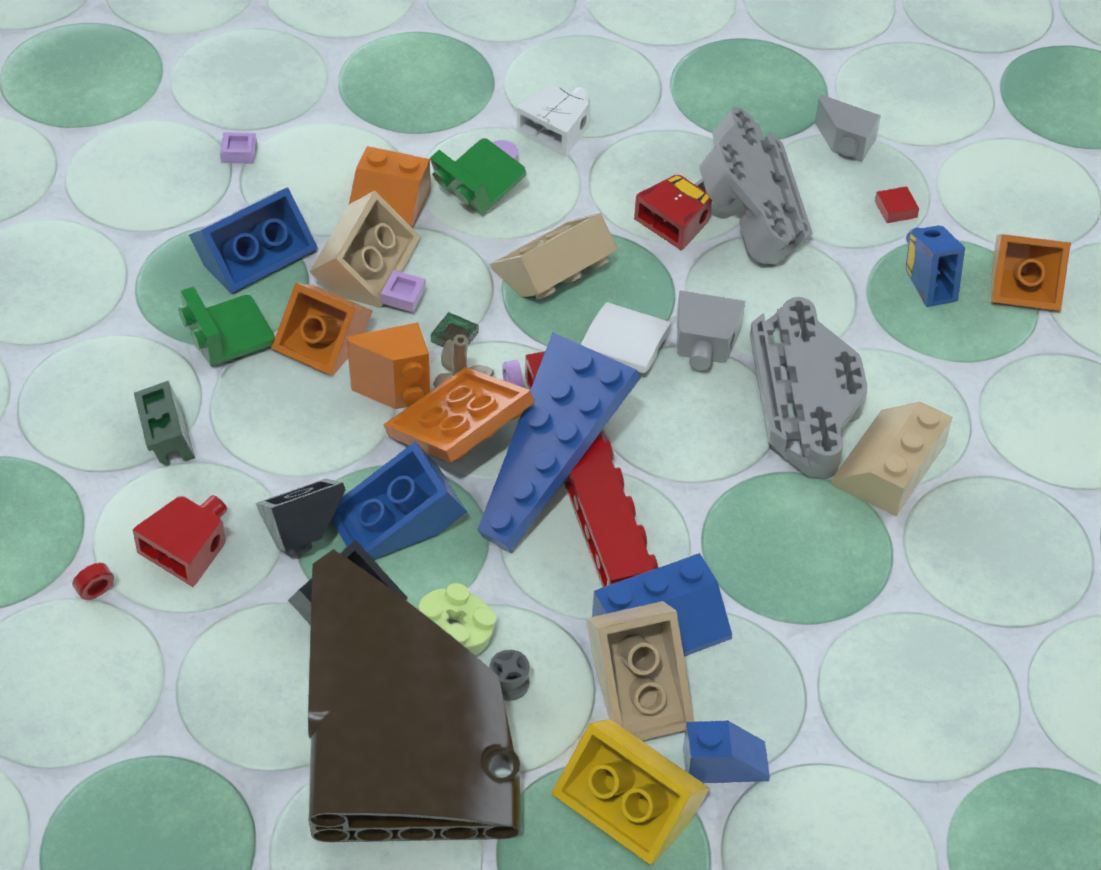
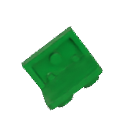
(478, 175)
(225, 328)

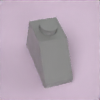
(846, 127)

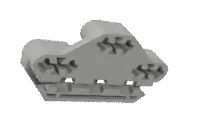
(761, 176)
(818, 375)

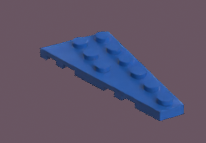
(573, 402)

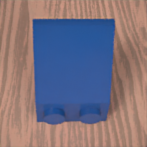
(398, 505)

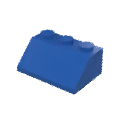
(254, 240)
(685, 587)

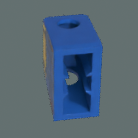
(935, 264)

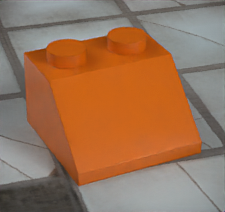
(396, 177)
(318, 327)
(390, 365)

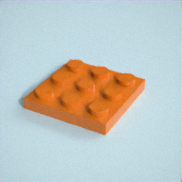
(459, 414)

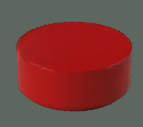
(93, 581)

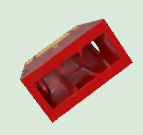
(674, 209)

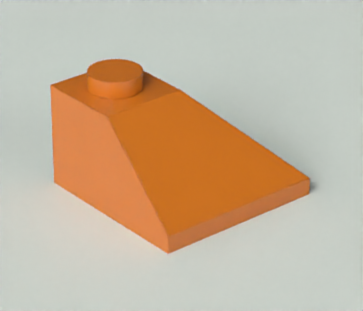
(1029, 271)

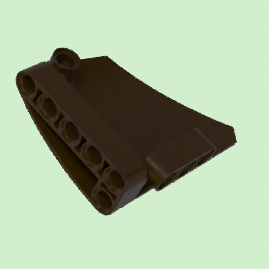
(400, 722)

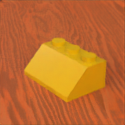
(629, 790)

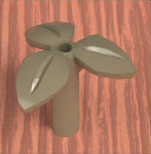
(455, 359)

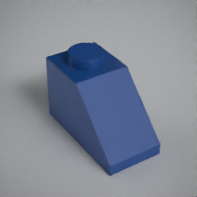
(724, 753)

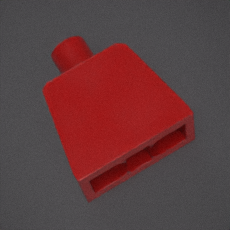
(183, 537)

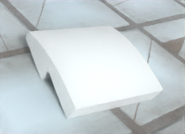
(627, 336)

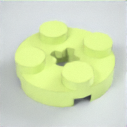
(465, 607)

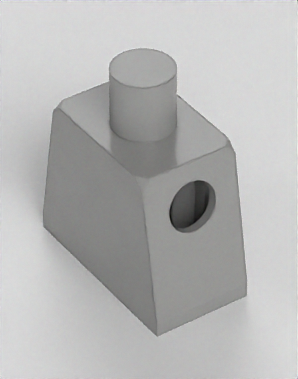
(707, 327)

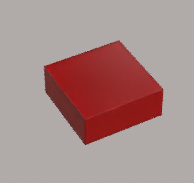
(896, 204)

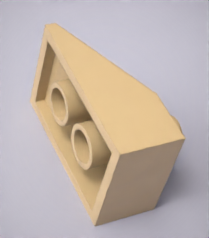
(642, 669)

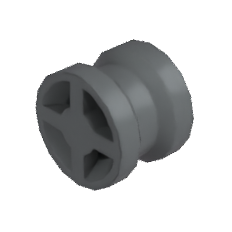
(510, 663)

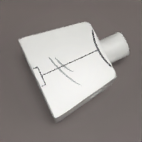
(555, 118)

